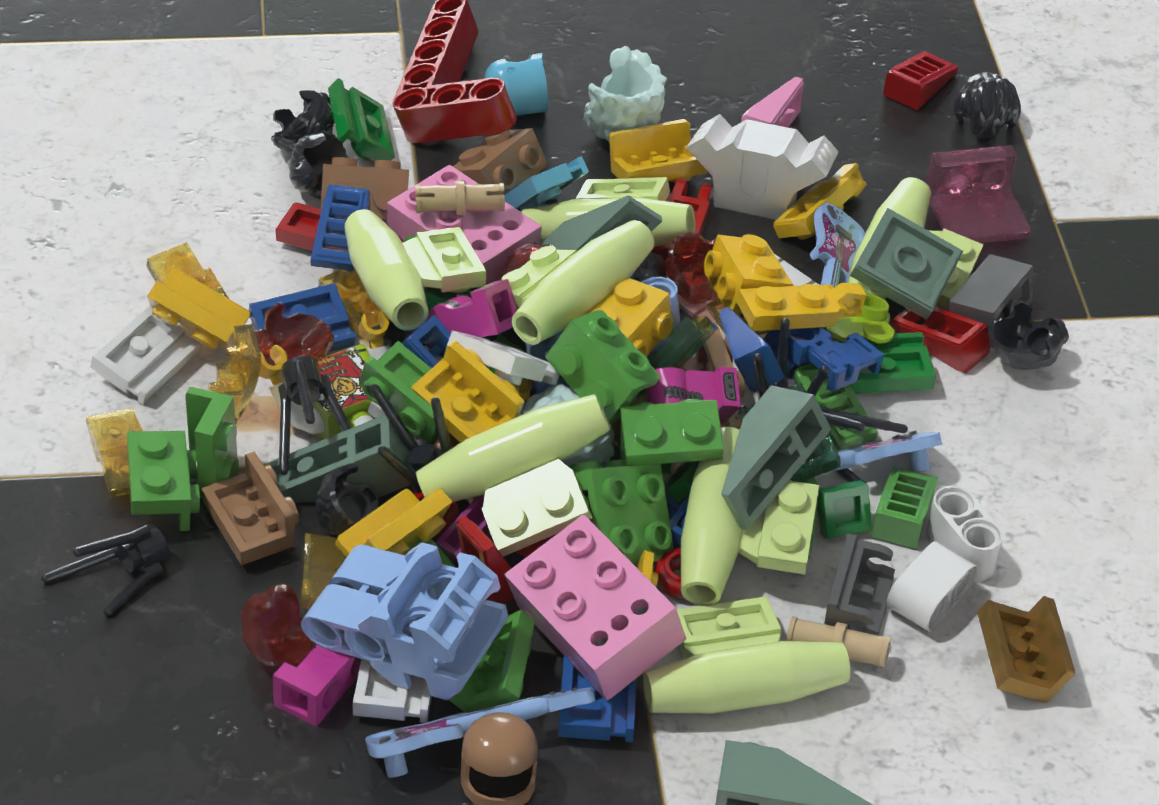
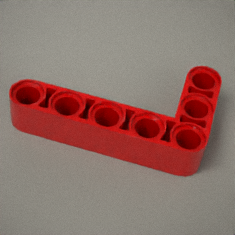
(431, 98)

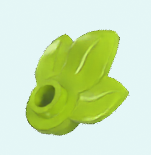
(871, 324)

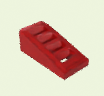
(918, 79)
(956, 342)
(477, 544)

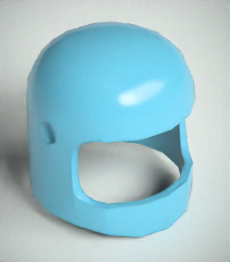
(524, 83)

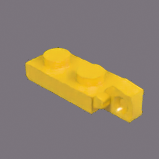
(837, 190)
(803, 305)

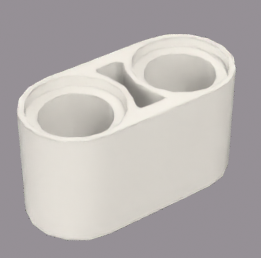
(965, 528)
(932, 586)

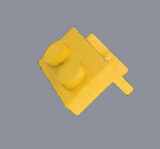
(654, 152)
(742, 264)
(197, 308)
(640, 313)
(468, 393)
(398, 523)

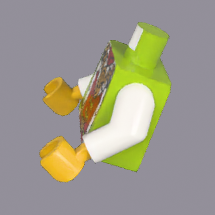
(344, 373)

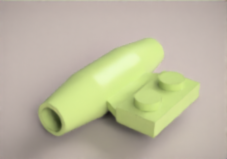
(651, 192)
(912, 201)
(399, 271)
(571, 282)
(522, 471)
(713, 537)
(741, 663)

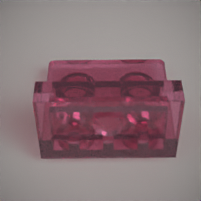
(975, 195)

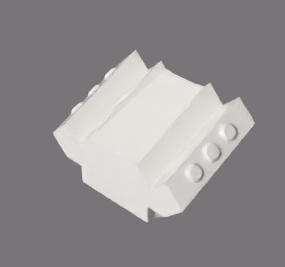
(759, 164)

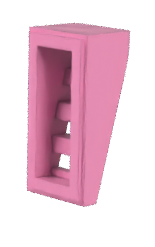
(780, 106)

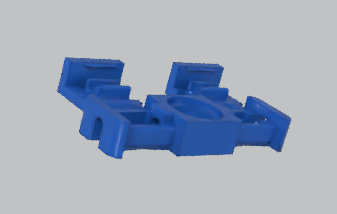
(842, 359)

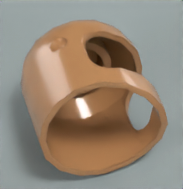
(499, 747)

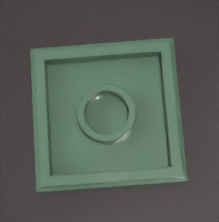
(907, 263)

